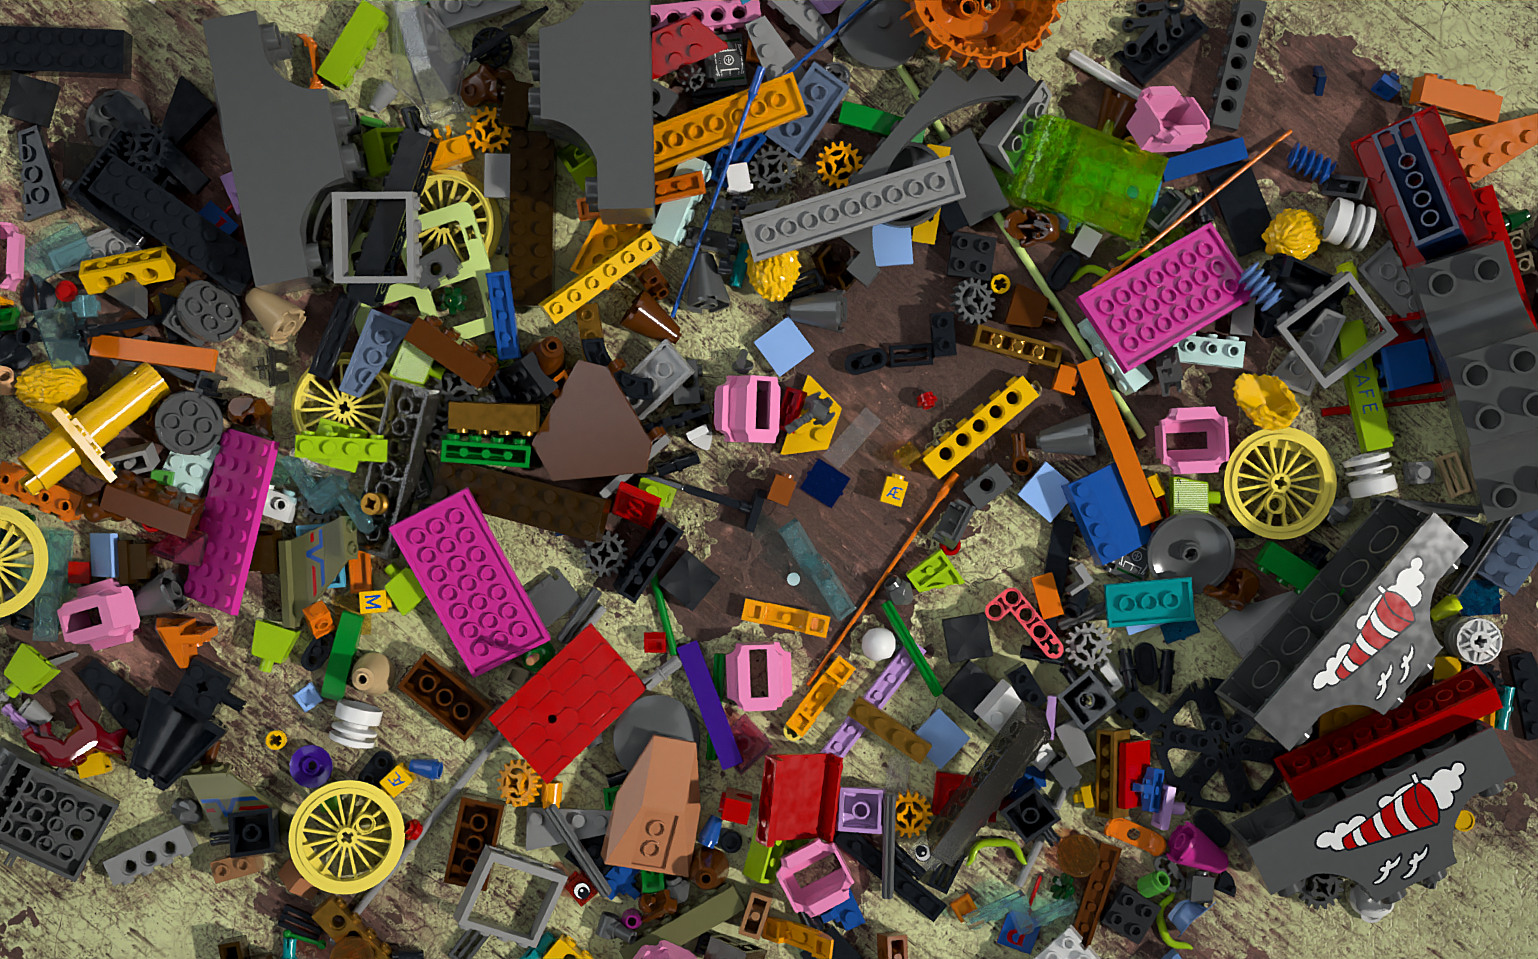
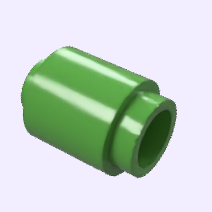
(1153, 884)

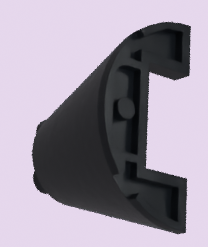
(1297, 282)
(172, 738)

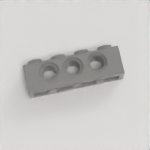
(118, 865)

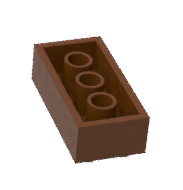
(452, 350)
(152, 503)
(446, 695)
(477, 824)

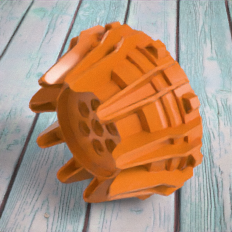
(983, 33)

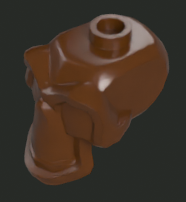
(484, 86)
(1032, 226)
(251, 410)
(91, 508)
(1236, 589)

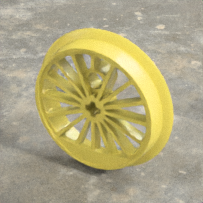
(491, 208)
(301, 392)
(1285, 439)
(26, 529)
(308, 861)

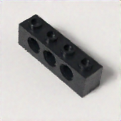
(647, 558)

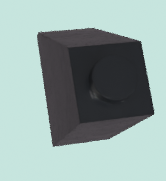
(186, 112)

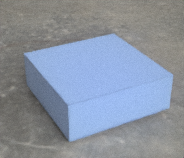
(308, 697)

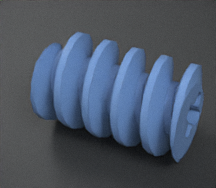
(1260, 287)

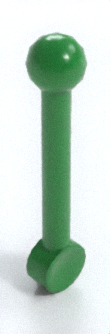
(320, 944)

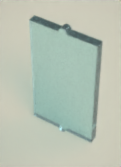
(56, 253)
(60, 338)

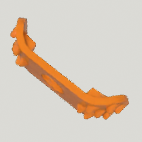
(315, 82)
(1148, 839)

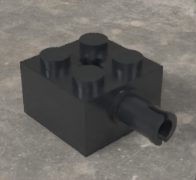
(219, 686)
(1076, 698)
(1030, 824)
(240, 832)

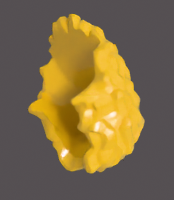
(1293, 233)
(773, 276)
(54, 386)
(1266, 401)

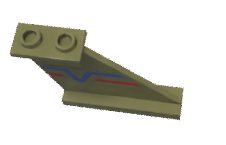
(311, 564)
(225, 793)

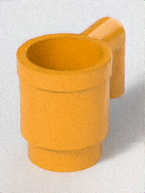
(550, 793)

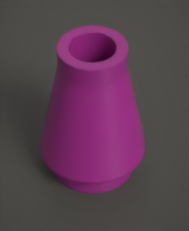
(631, 912)

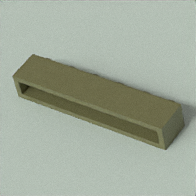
(690, 920)

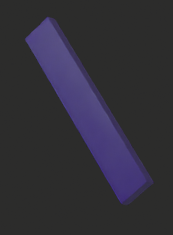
(710, 705)

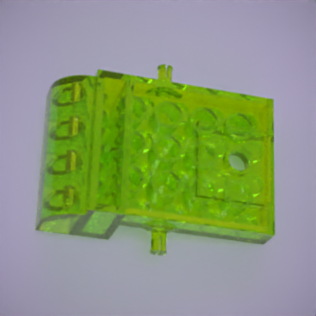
(1087, 176)

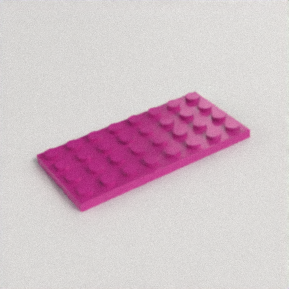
(1165, 297)
(232, 519)
(470, 582)

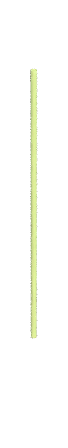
(1038, 277)

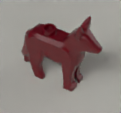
(80, 742)

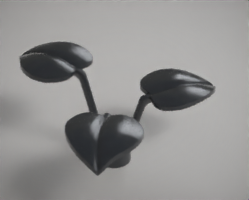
(13, 346)

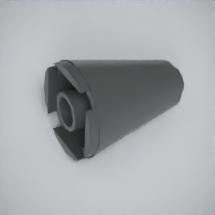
(706, 286)
(820, 310)
(1069, 437)
(161, 595)

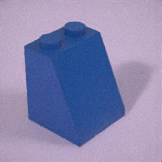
(1403, 365)

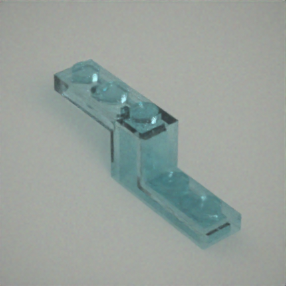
(328, 493)
(817, 569)
(54, 586)
(1019, 912)

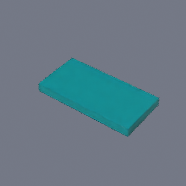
(1149, 602)

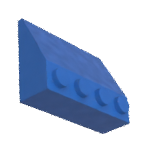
(1105, 514)

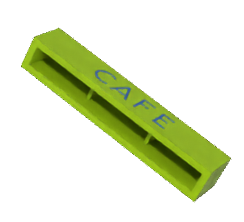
(1363, 391)

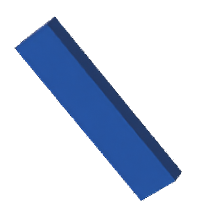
(1205, 159)
(503, 315)

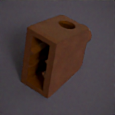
(1028, 309)

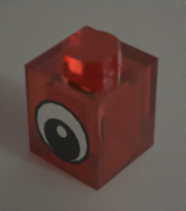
(580, 887)

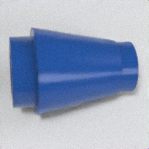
(427, 768)
(710, 833)

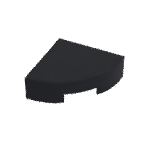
(1225, 884)

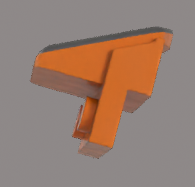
(183, 637)

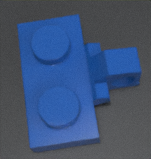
(1150, 789)
(622, 880)
(846, 912)

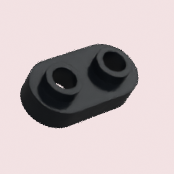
(865, 361)
(319, 650)
(375, 769)

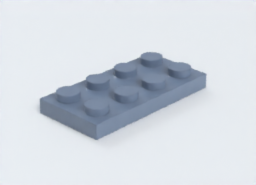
(821, 96)
(1513, 554)

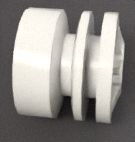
(1348, 224)
(1369, 474)
(1460, 639)
(355, 728)

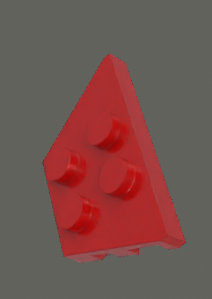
(682, 43)

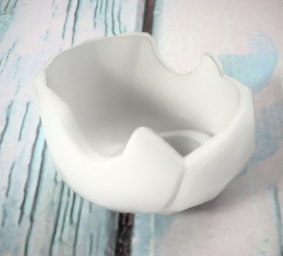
(878, 644)

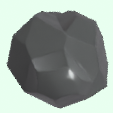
(1340, 510)
(898, 591)
(187, 811)
(678, 887)

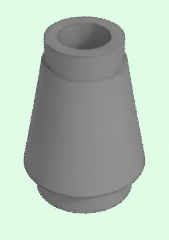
(383, 96)
(35, 712)

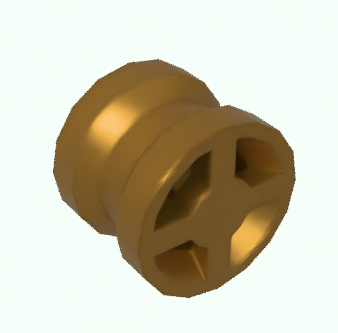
(380, 503)

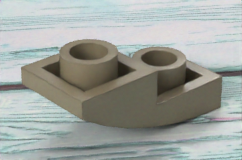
(1522, 255)

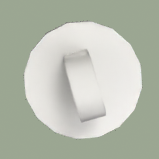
(1368, 908)

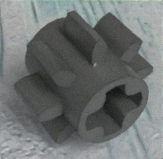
(691, 77)

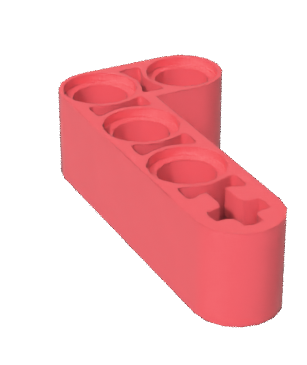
(1030, 625)

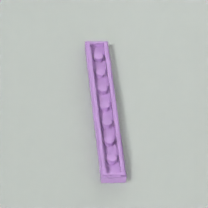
(877, 694)

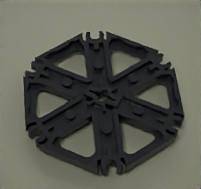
(1209, 760)

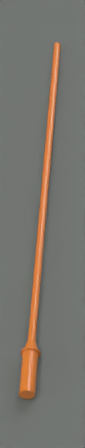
(1115, 271)
(940, 496)

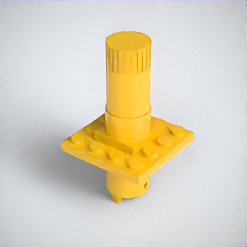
(80, 437)

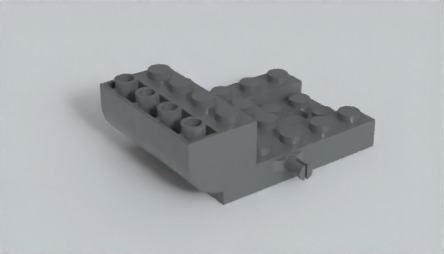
(43, 808)

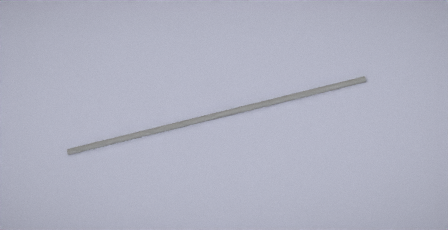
(450, 796)

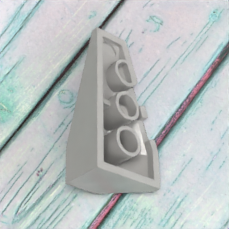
(1009, 134)
(1246, 628)

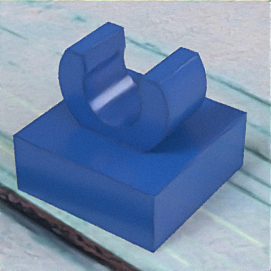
(1387, 86)

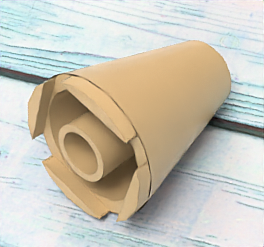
(275, 314)
(373, 673)

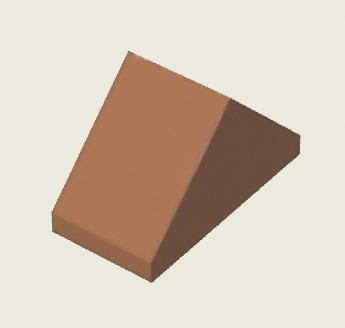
(296, 882)

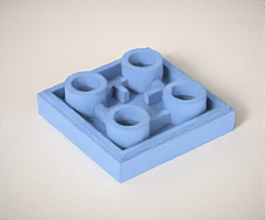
(892, 245)
(783, 346)
(1044, 492)
(104, 554)
(944, 737)

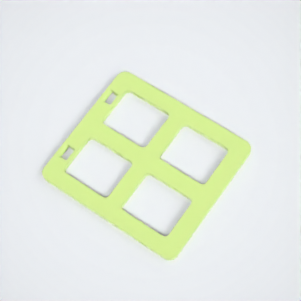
(476, 266)

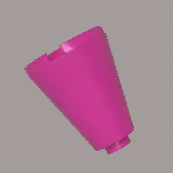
(1194, 849)

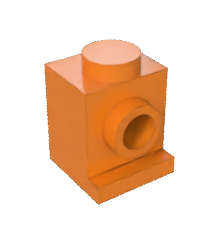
(1065, 379)
(318, 619)

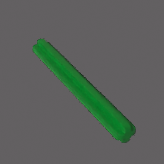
(912, 648)
(718, 679)

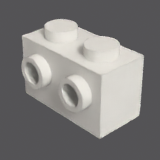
(281, 504)

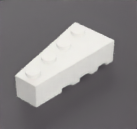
(999, 707)

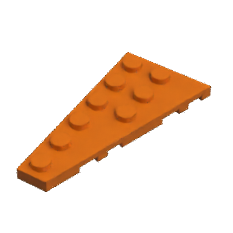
(1493, 145)

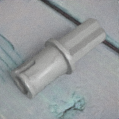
(662, 672)

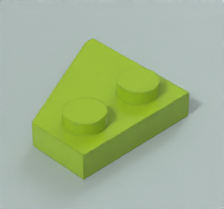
(934, 572)

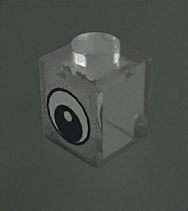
(922, 856)

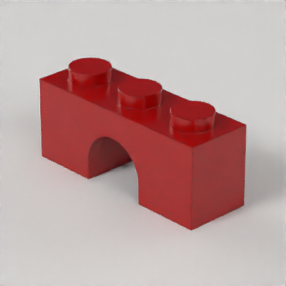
(735, 805)

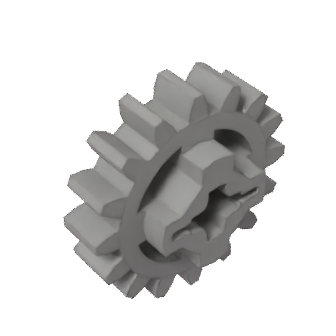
(1085, 635)

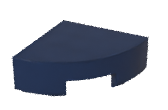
(1321, 77)

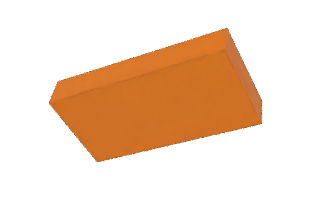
(360, 573)
(1047, 595)

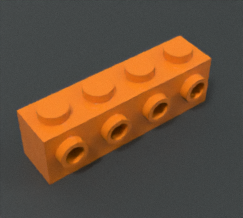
(1456, 99)
(57, 499)

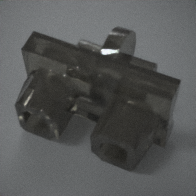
(275, 377)

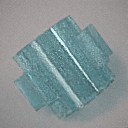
(86, 306)

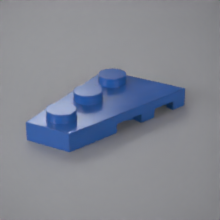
(743, 153)

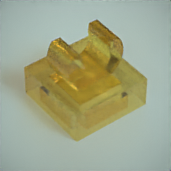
(906, 455)

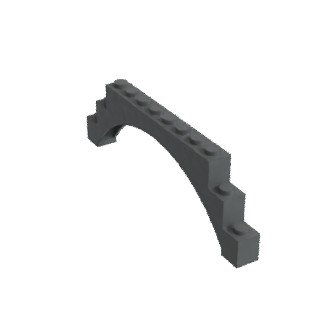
(943, 97)

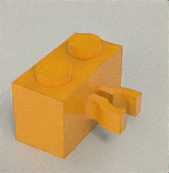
(451, 151)

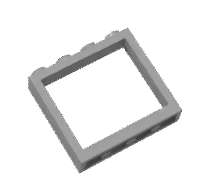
(340, 237)
(1356, 357)
(488, 856)

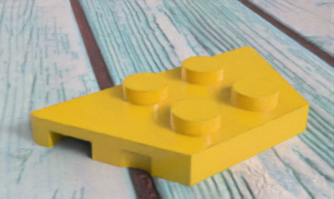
(811, 436)

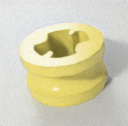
(789, 736)

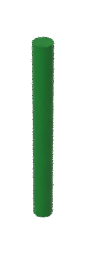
(663, 615)

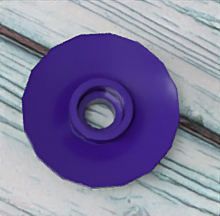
(303, 773)

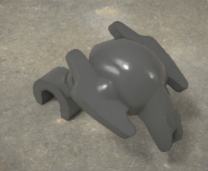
(818, 410)

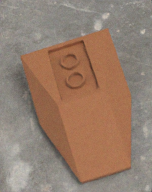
(656, 810)

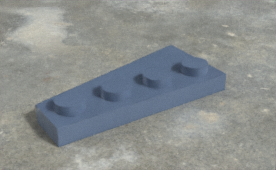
(374, 348)

